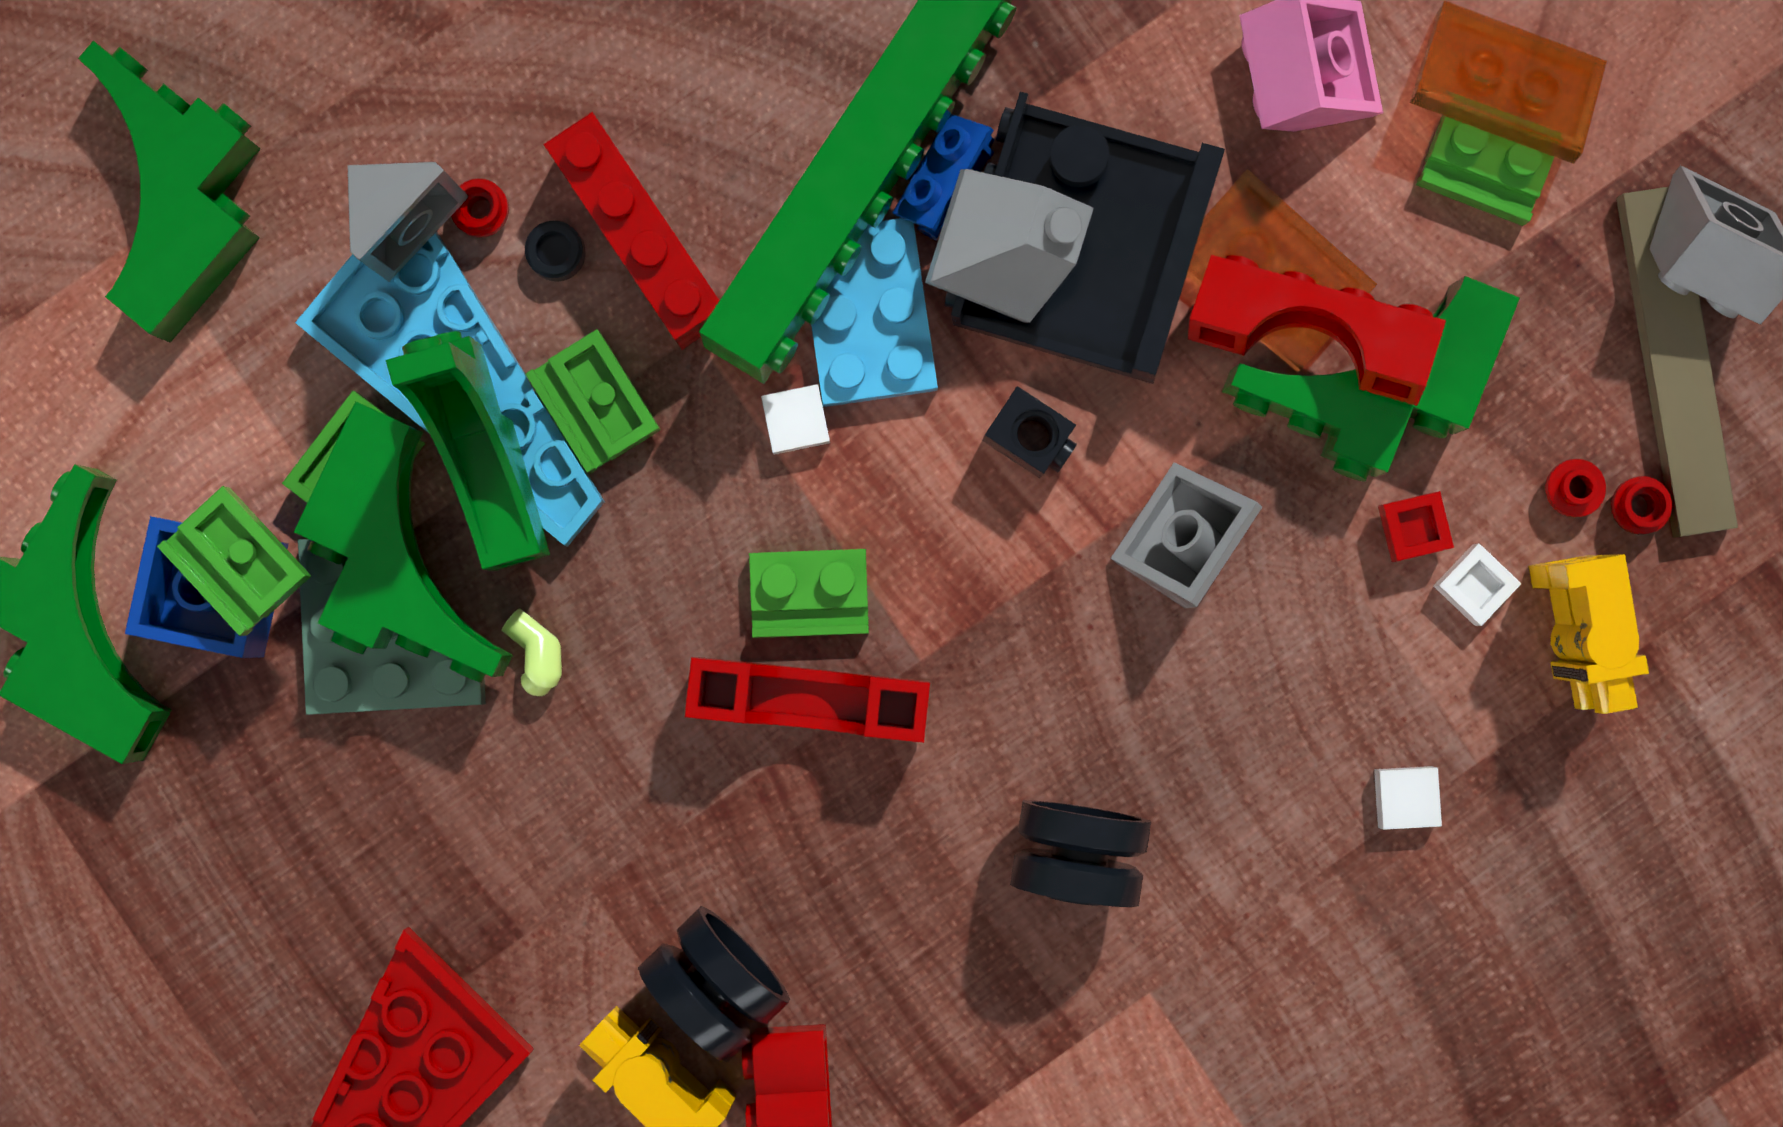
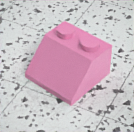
(1310, 63)

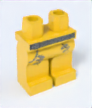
(1593, 629)
(650, 1076)

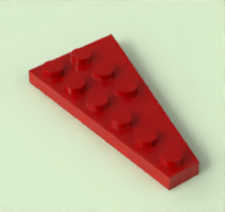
(422, 1049)

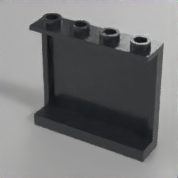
(1134, 254)

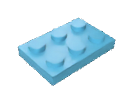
(876, 324)

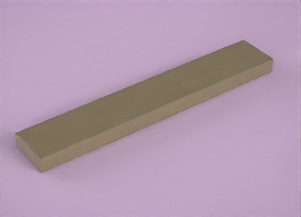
(1677, 380)

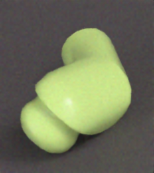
(542, 653)

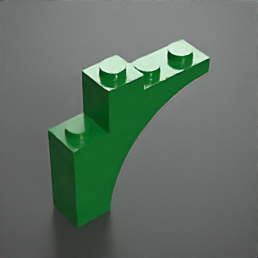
(186, 225)
(1367, 426)
(479, 446)
(384, 587)
(69, 663)

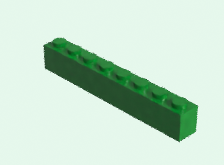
(851, 182)

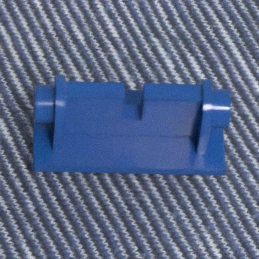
(929, 193)

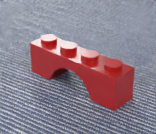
(634, 228)
(1386, 342)
(807, 699)

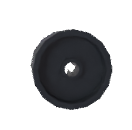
(1079, 861)
(713, 984)

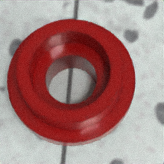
(499, 209)
(1558, 489)
(1658, 505)

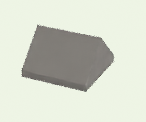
(397, 211)
(1185, 535)

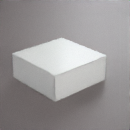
(795, 419)
(1477, 584)
(1407, 797)

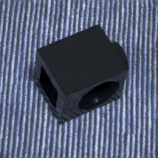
(1023, 408)

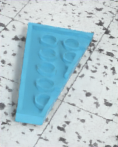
(370, 320)

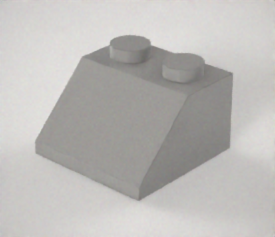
(1719, 247)

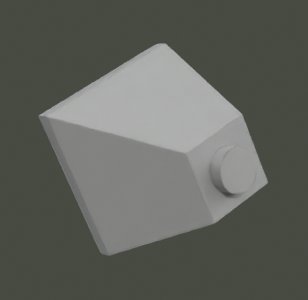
(1007, 243)

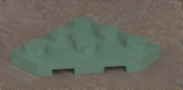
(372, 681)

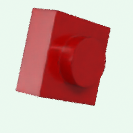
(1415, 526)

